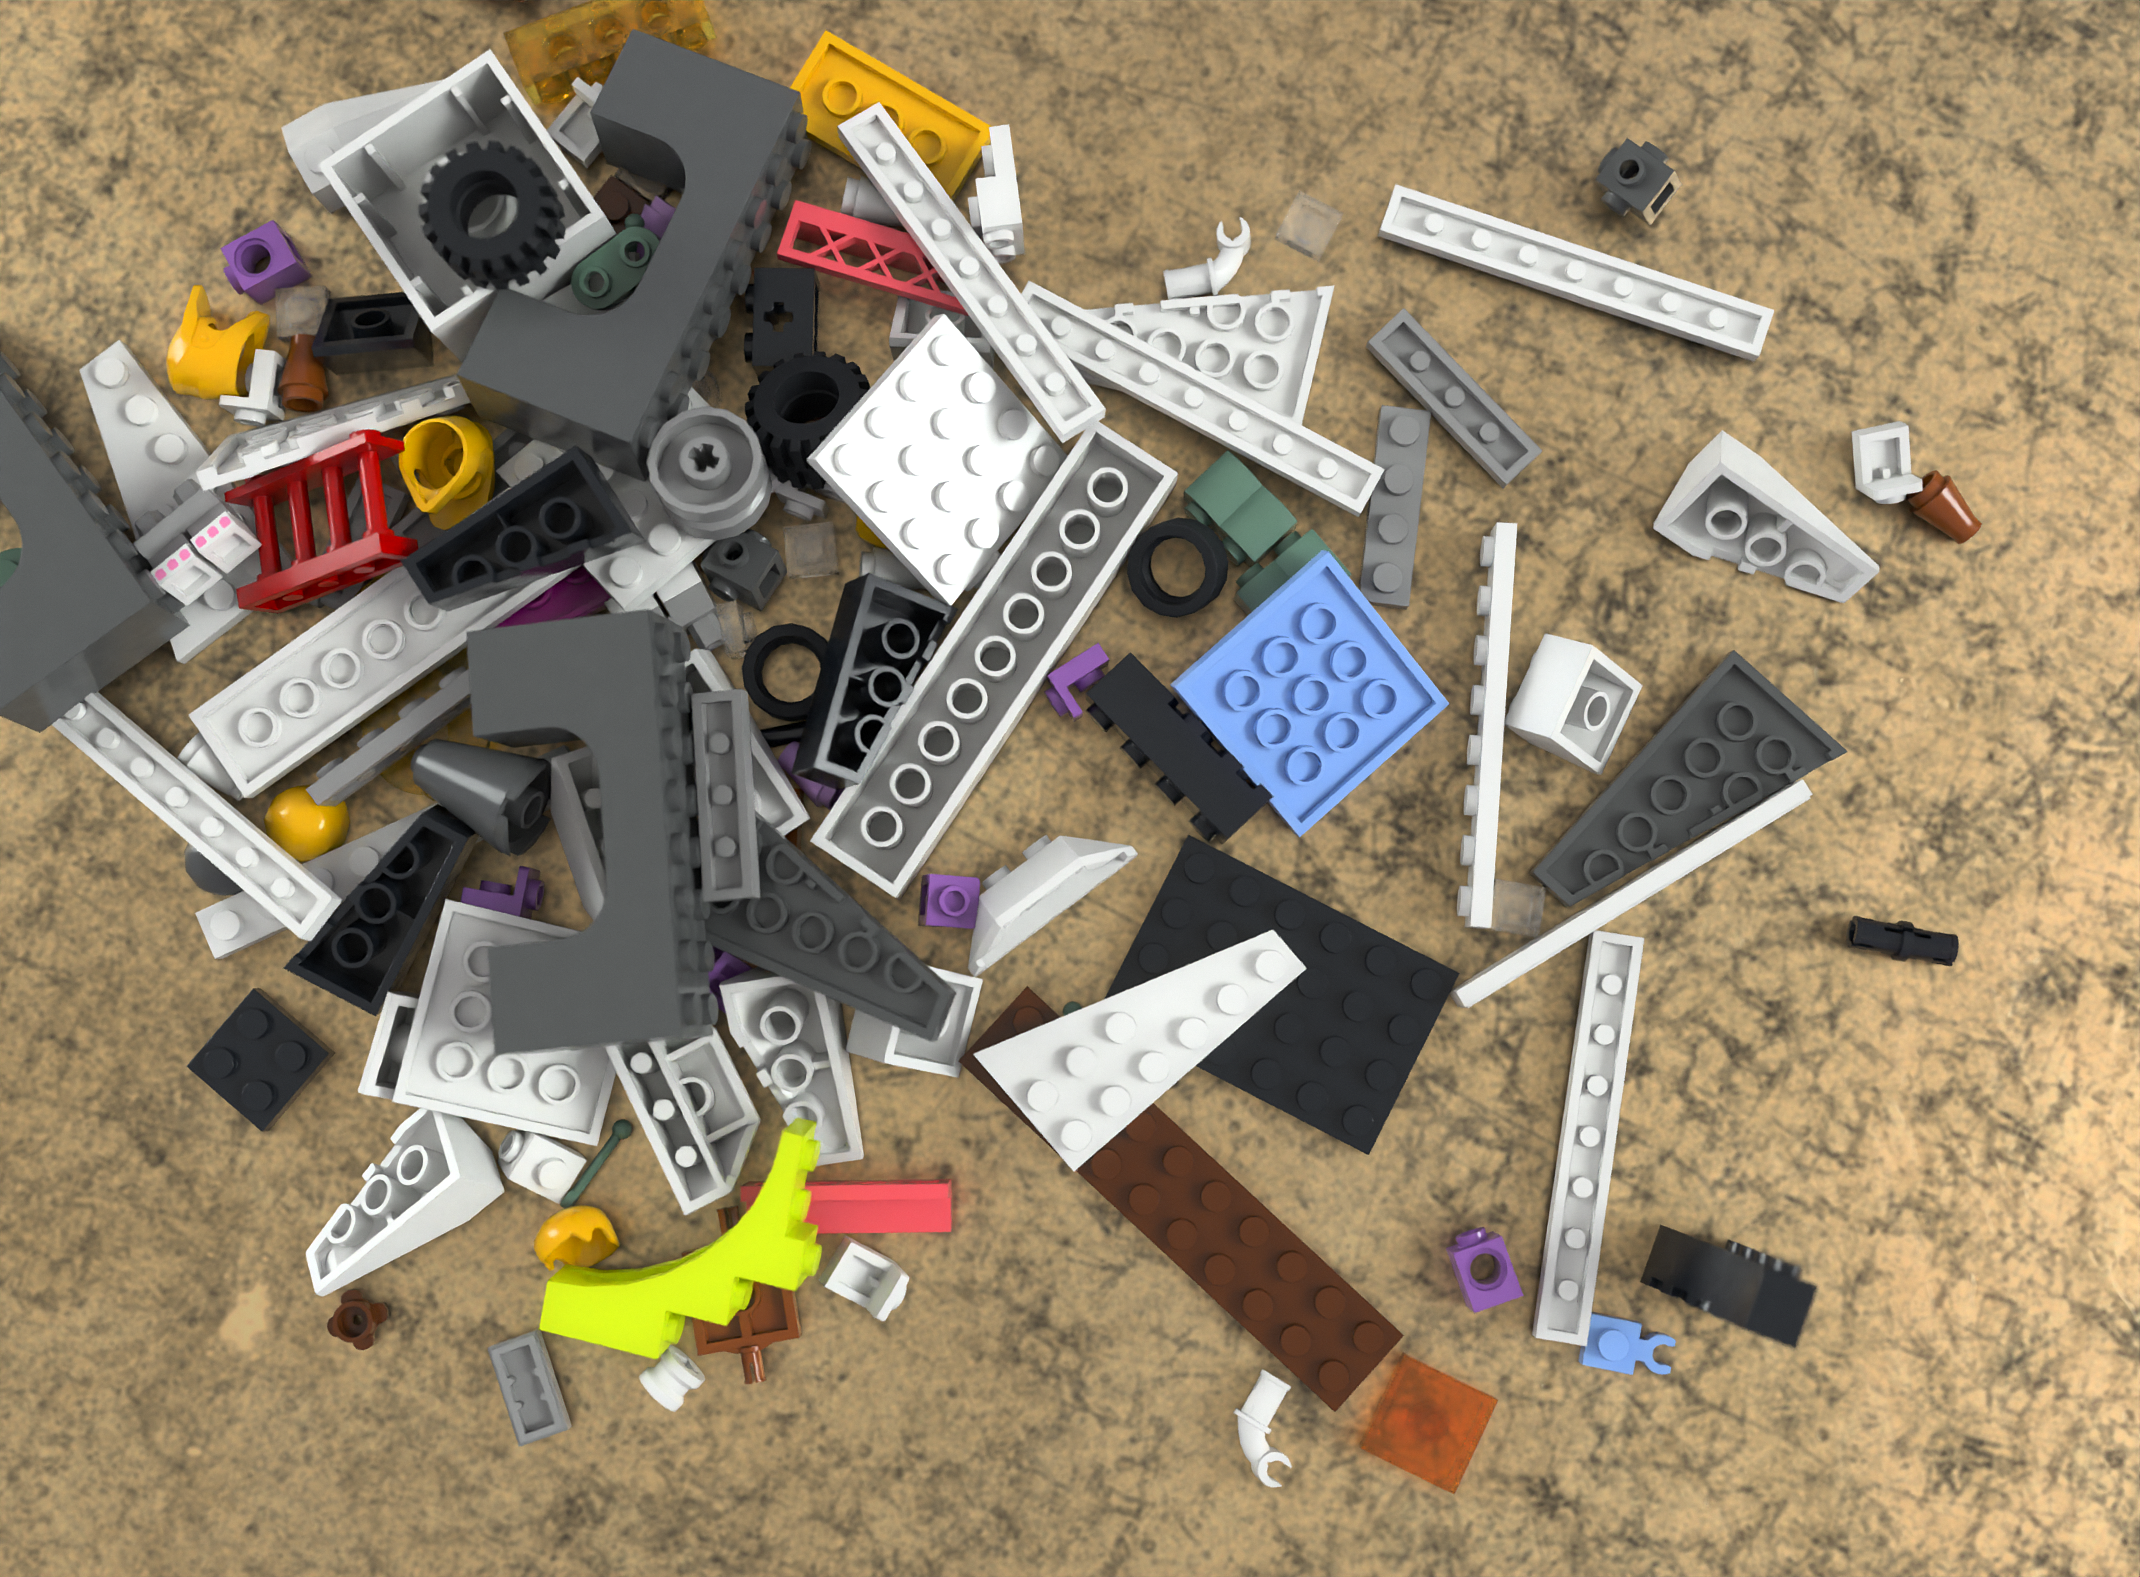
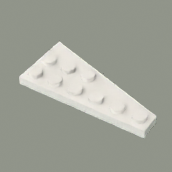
(1250, 343)
(294, 439)
(151, 457)
(1114, 1058)

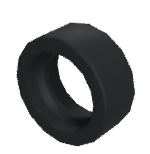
(1141, 574)
(754, 662)

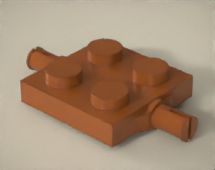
(767, 1319)

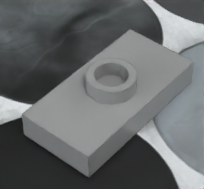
(529, 1387)

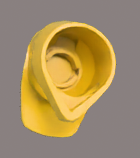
(205, 359)
(453, 468)

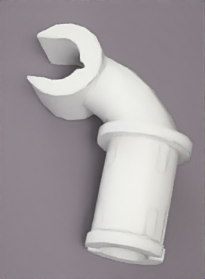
(1212, 275)
(1253, 1424)

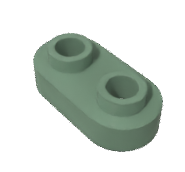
(618, 270)

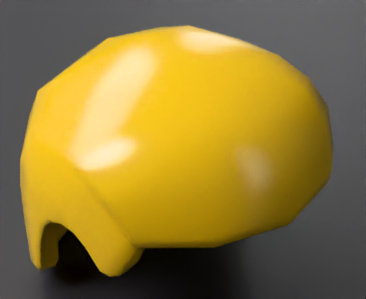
(304, 827)
(576, 1237)

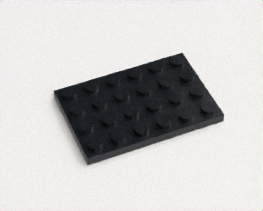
(1335, 1036)

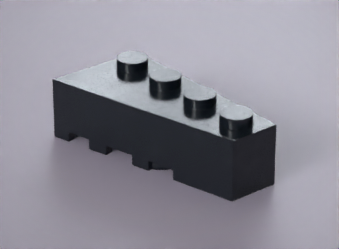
(527, 533)
(866, 675)
(1175, 749)
(388, 915)
(1732, 1284)

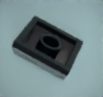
(372, 335)

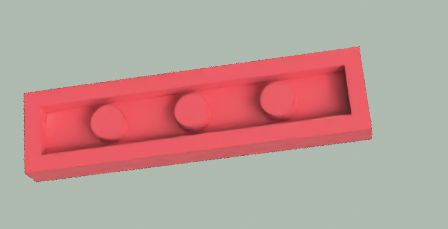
(868, 241)
(873, 1205)

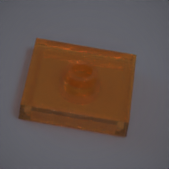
(1428, 1423)

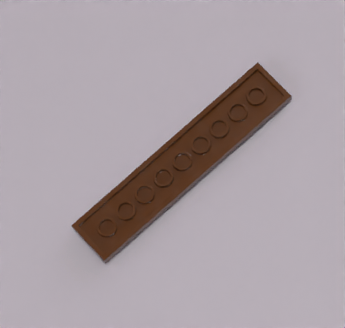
(1221, 1237)

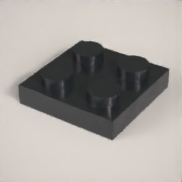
(260, 1059)

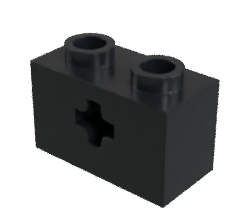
(777, 294)

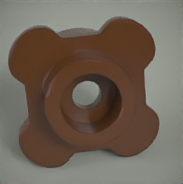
(345, 1328)

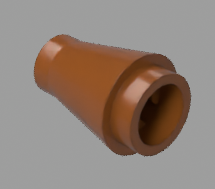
(303, 377)
(1944, 507)

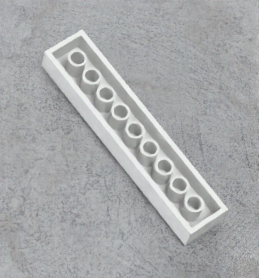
(997, 658)

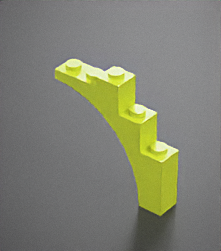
(647, 1306)

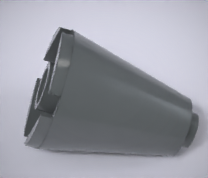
(487, 790)

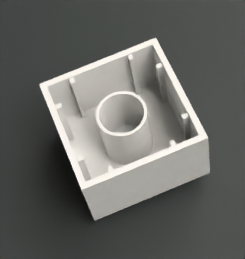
(383, 178)

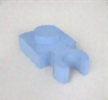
(1617, 1344)

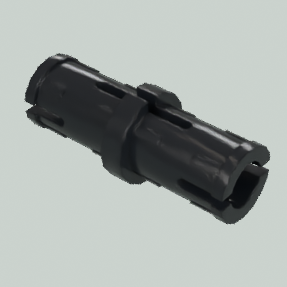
(1902, 941)

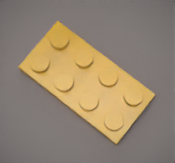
(845, 81)

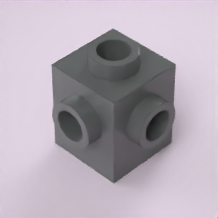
(1637, 180)
(744, 568)

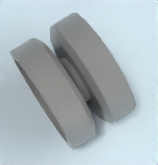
(710, 473)

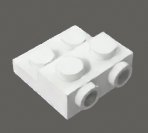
(996, 209)

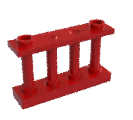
(345, 561)

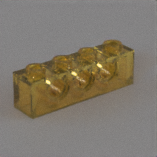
(584, 29)

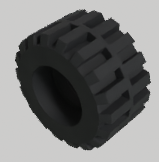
(468, 182)
(793, 395)

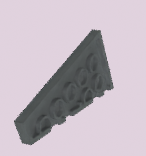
(1704, 764)
(827, 941)

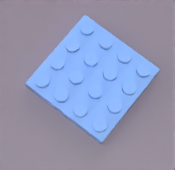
(1310, 692)

